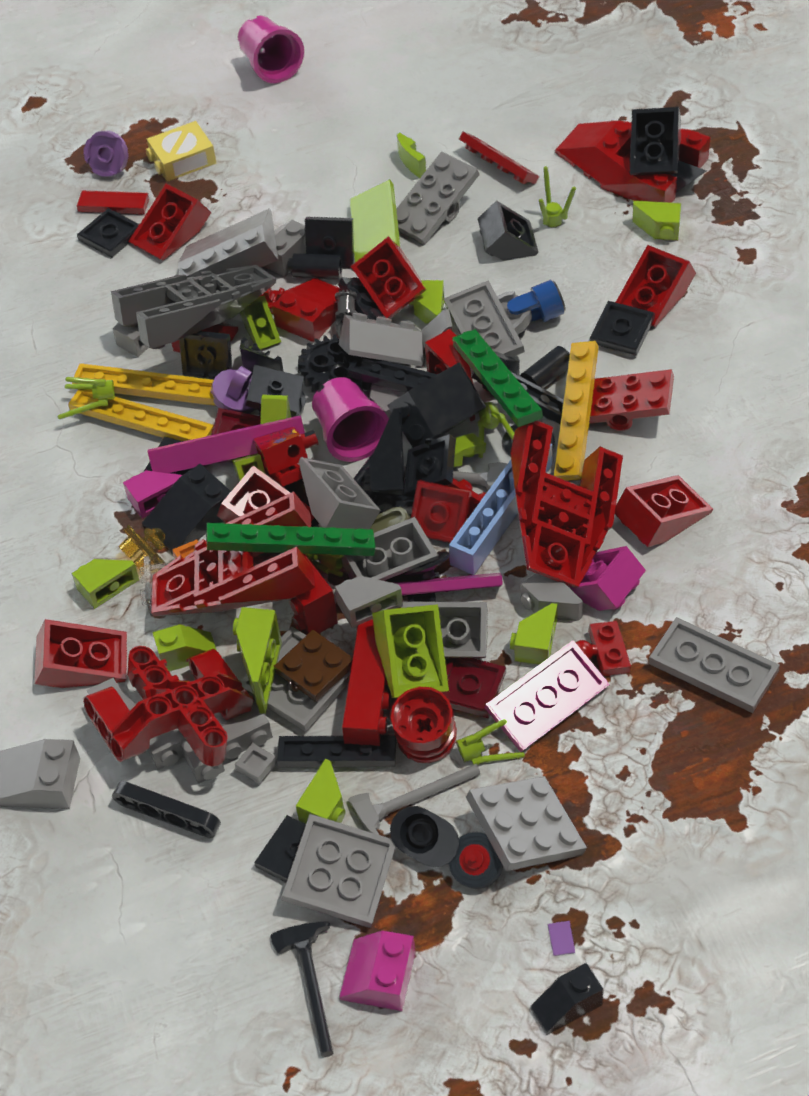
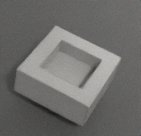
(255, 763)

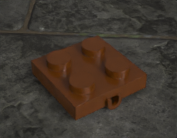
(314, 665)

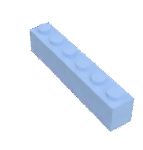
(487, 522)

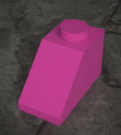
(148, 489)

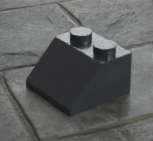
(506, 233)

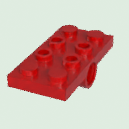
(631, 397)

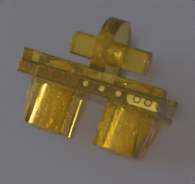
(135, 542)

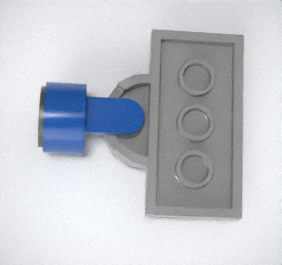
(504, 316)

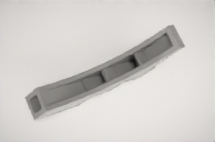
(172, 746)

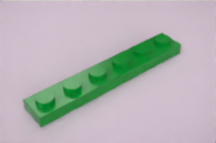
(497, 378)
(284, 538)

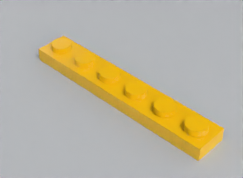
(151, 384)
(576, 411)
(142, 417)

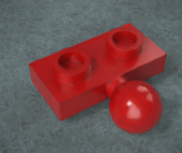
(607, 647)

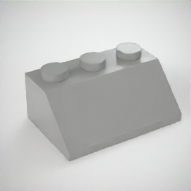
(381, 339)
(396, 552)
(462, 627)

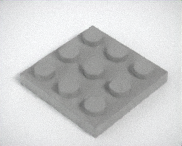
(293, 705)
(525, 823)
(339, 871)

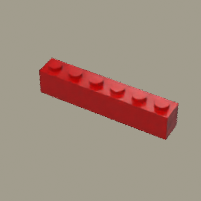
(366, 692)

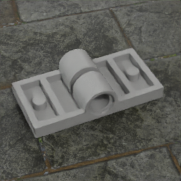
(435, 197)

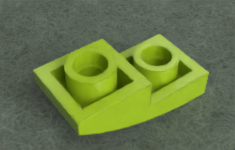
(409, 156)
(468, 446)

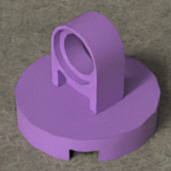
(106, 153)
(231, 389)

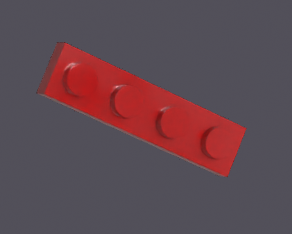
(504, 162)

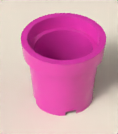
(281, 52)
(348, 420)

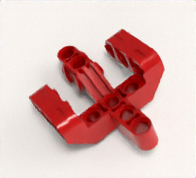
(170, 705)

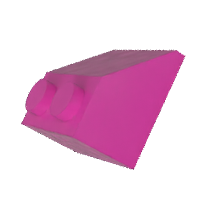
(610, 579)
(379, 970)

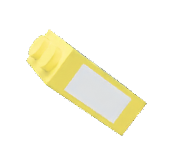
(180, 151)

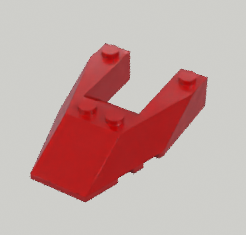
(604, 154)
(558, 519)
(227, 579)

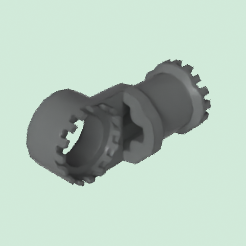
(346, 306)

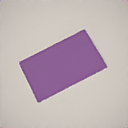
(561, 938)

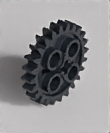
(325, 362)

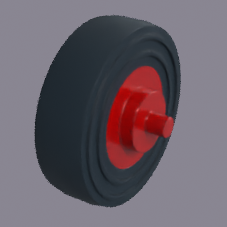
(476, 861)

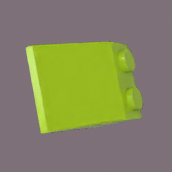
(260, 648)
(411, 648)

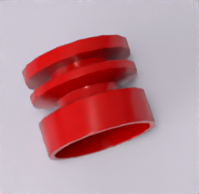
(416, 714)

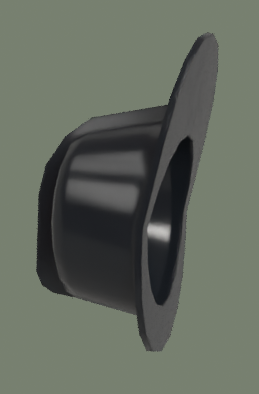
(424, 836)

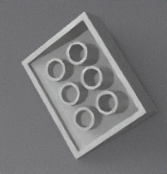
(236, 246)

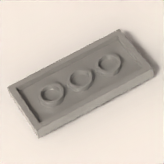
(714, 664)

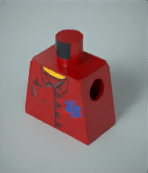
(276, 448)

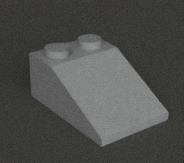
(336, 496)
(39, 774)

